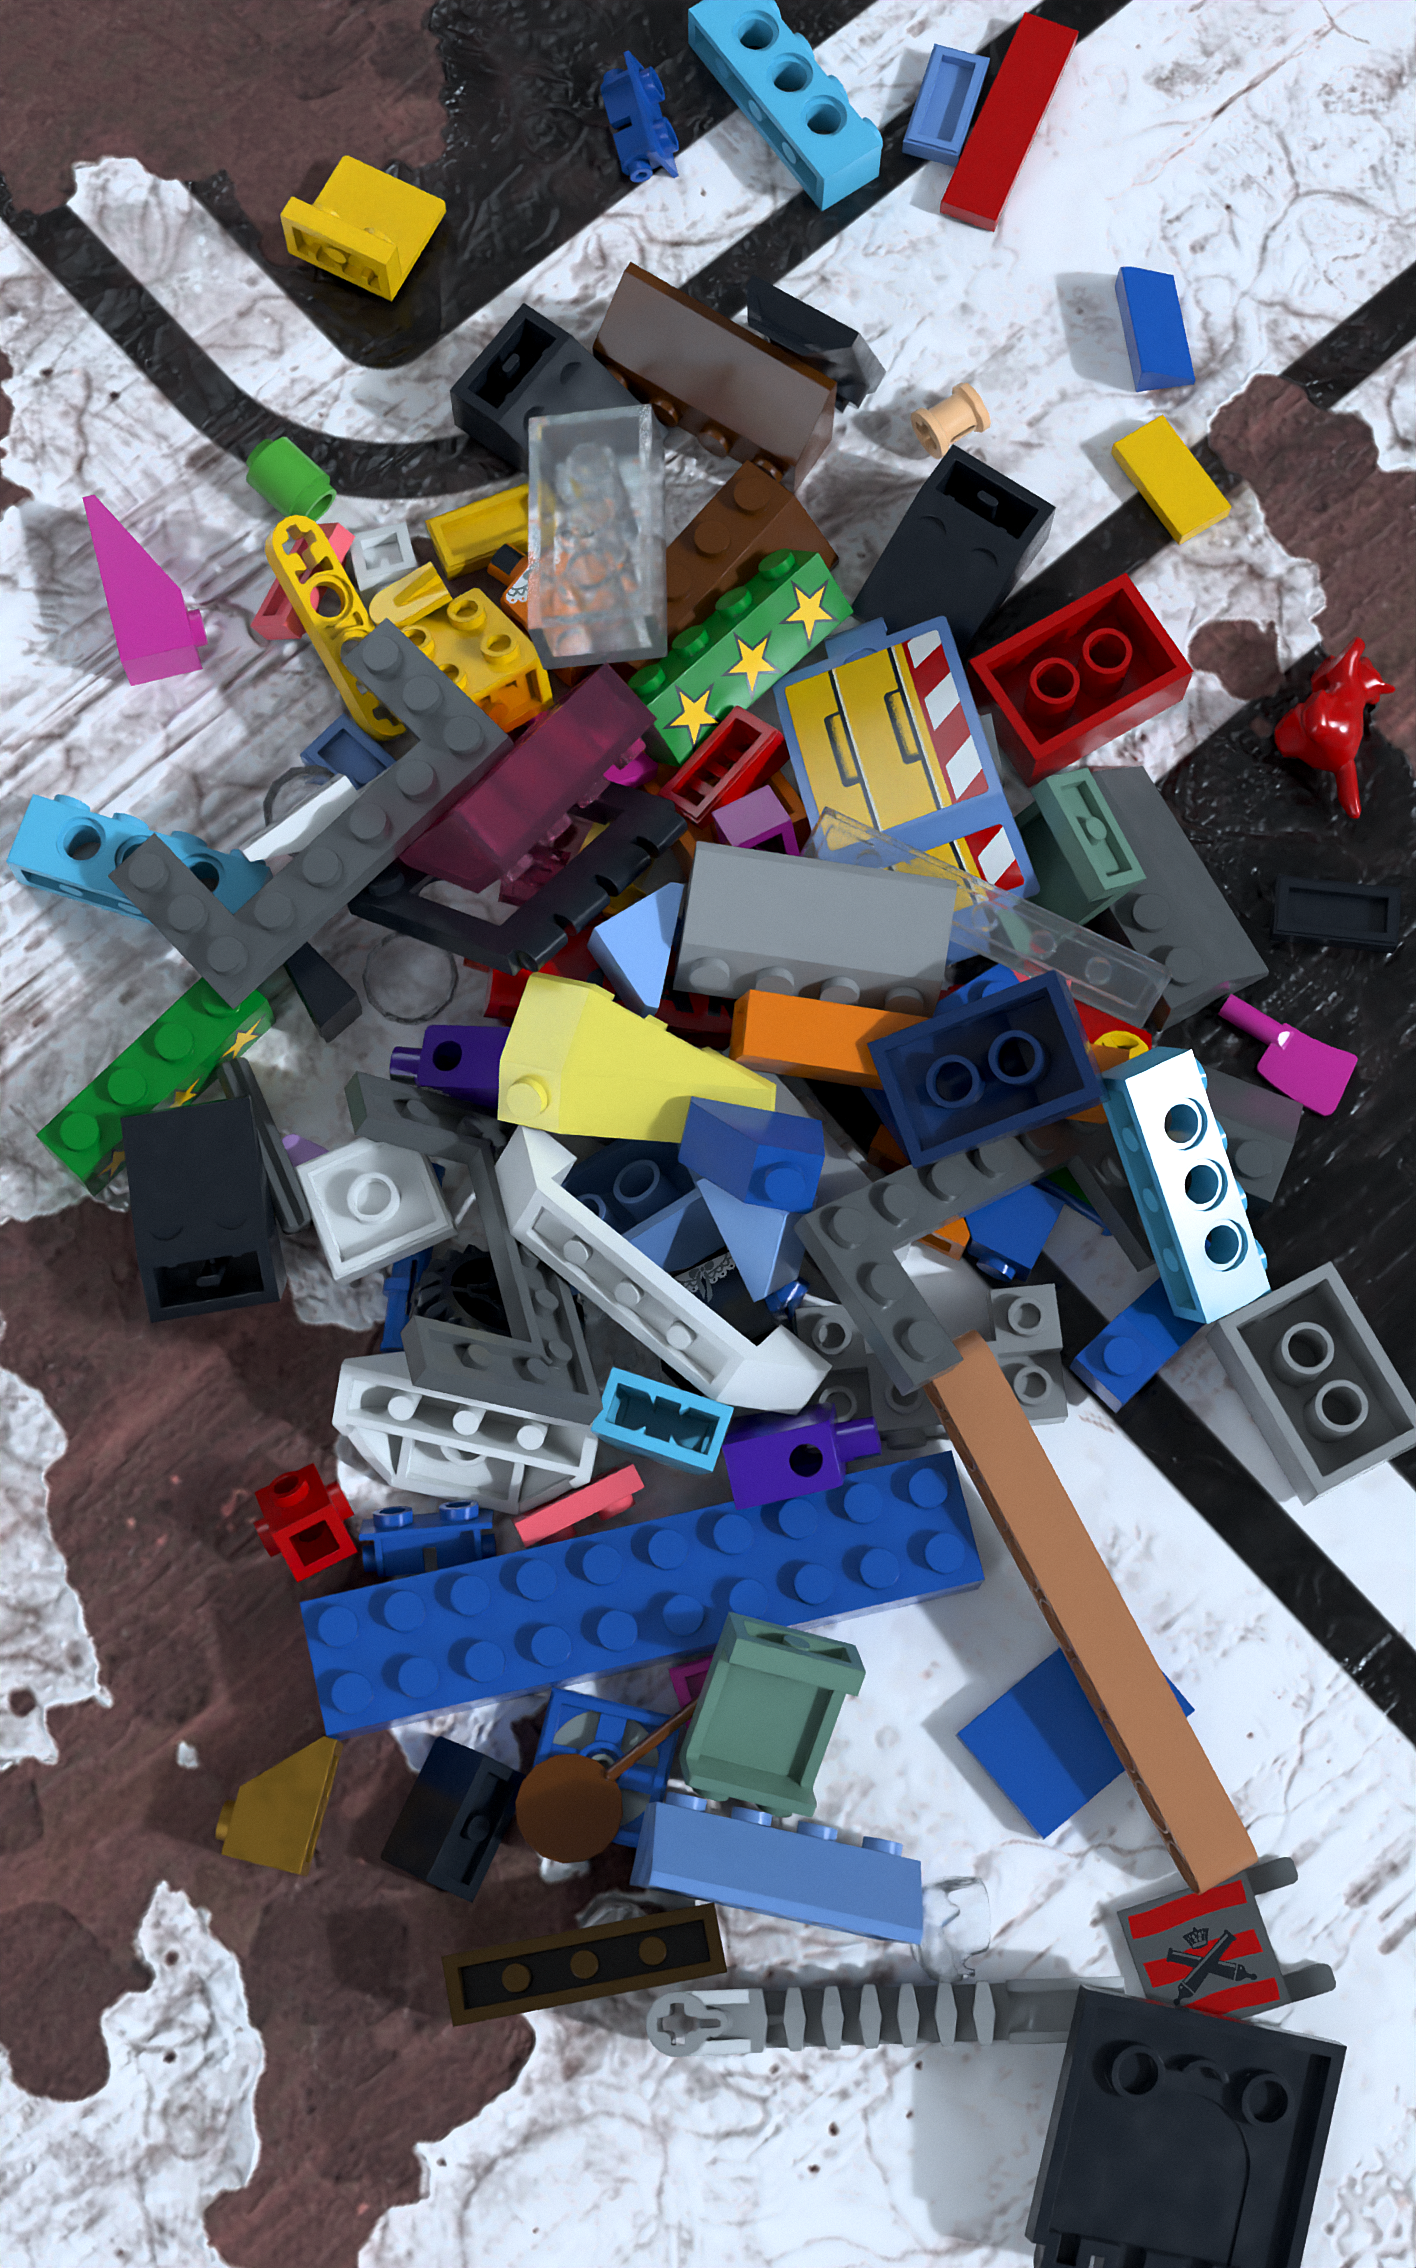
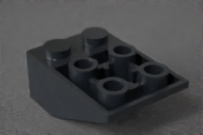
(527, 374)
(956, 551)
(202, 1209)

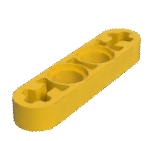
(325, 632)

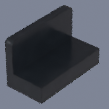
(454, 1818)

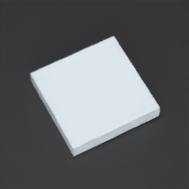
(373, 1206)

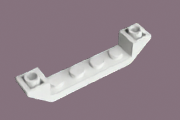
(639, 1294)

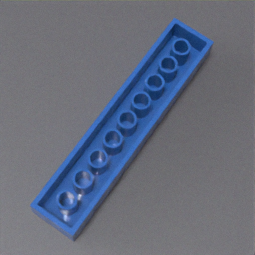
(637, 1596)

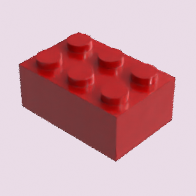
(1078, 679)

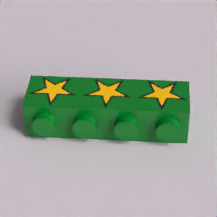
(738, 651)
(158, 1071)

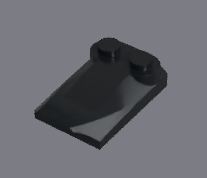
(815, 340)

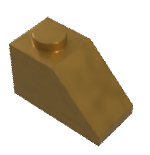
(282, 1810)

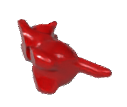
(1330, 722)

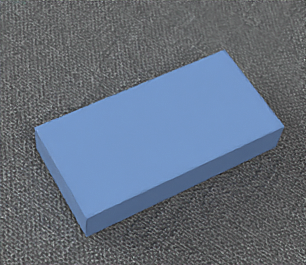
(945, 105)

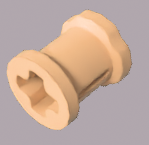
(950, 420)

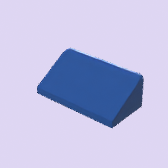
(1153, 329)

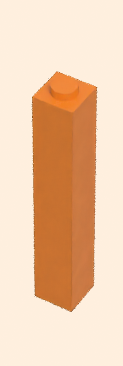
(831, 1041)

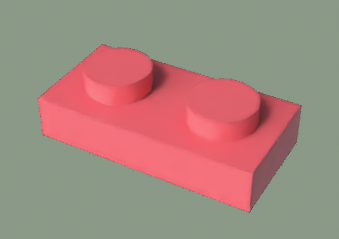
(276, 616)
(604, 1494)

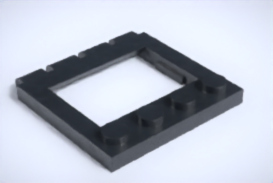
(638, 830)

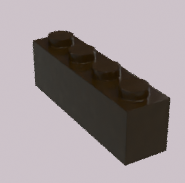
(583, 1964)

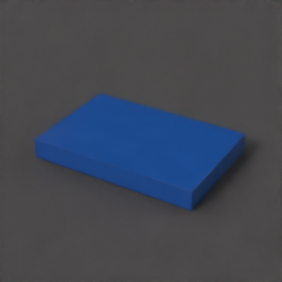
(1046, 1745)

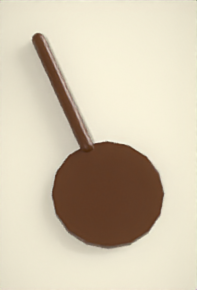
(573, 1804)

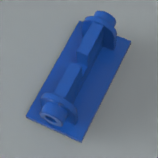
(635, 98)
(402, 1536)

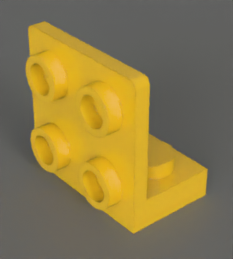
(363, 227)
(485, 658)

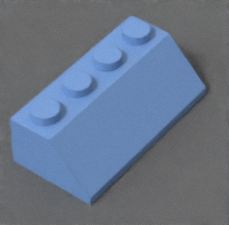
(779, 1871)

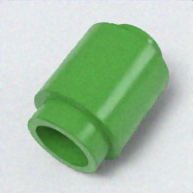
(289, 479)

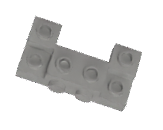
(1023, 1342)

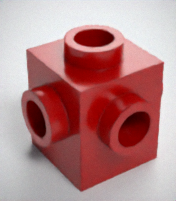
(305, 1521)

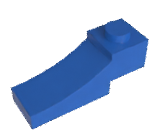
(1134, 1346)

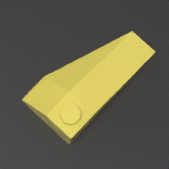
(605, 1072)

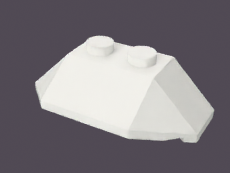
(457, 1443)

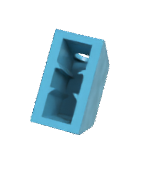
(661, 1422)

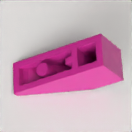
(145, 605)

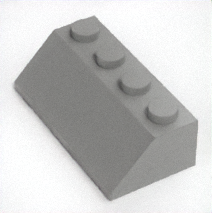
(813, 930)

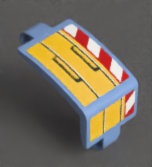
(901, 748)

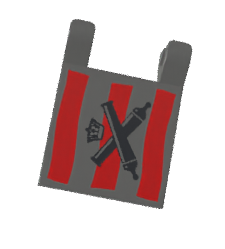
(1215, 1948)

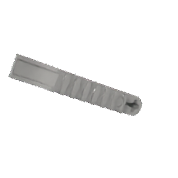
(872, 2015)

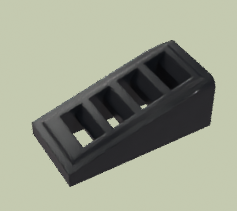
(323, 991)

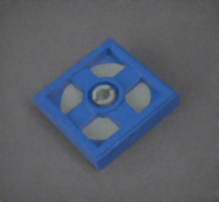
(606, 1733)

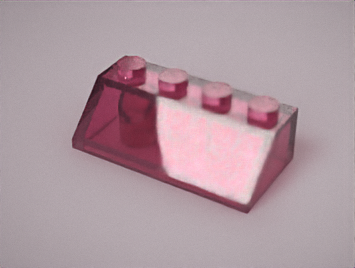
(534, 785)

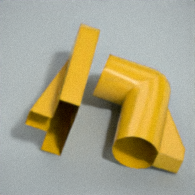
(410, 598)

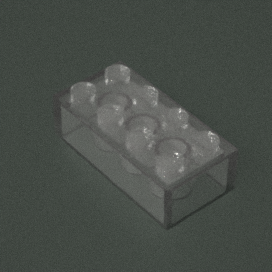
(597, 537)

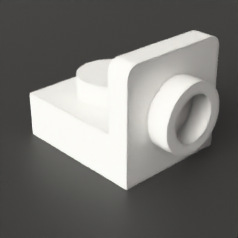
(381, 559)

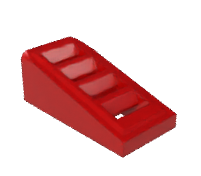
(724, 745)

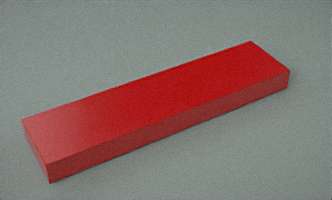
(1009, 122)

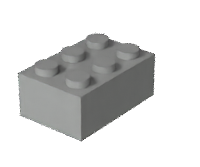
(1316, 1383)

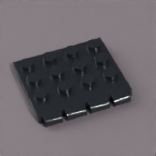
(1181, 2139)

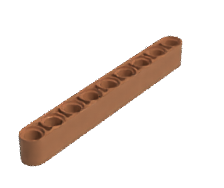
(1089, 1619)

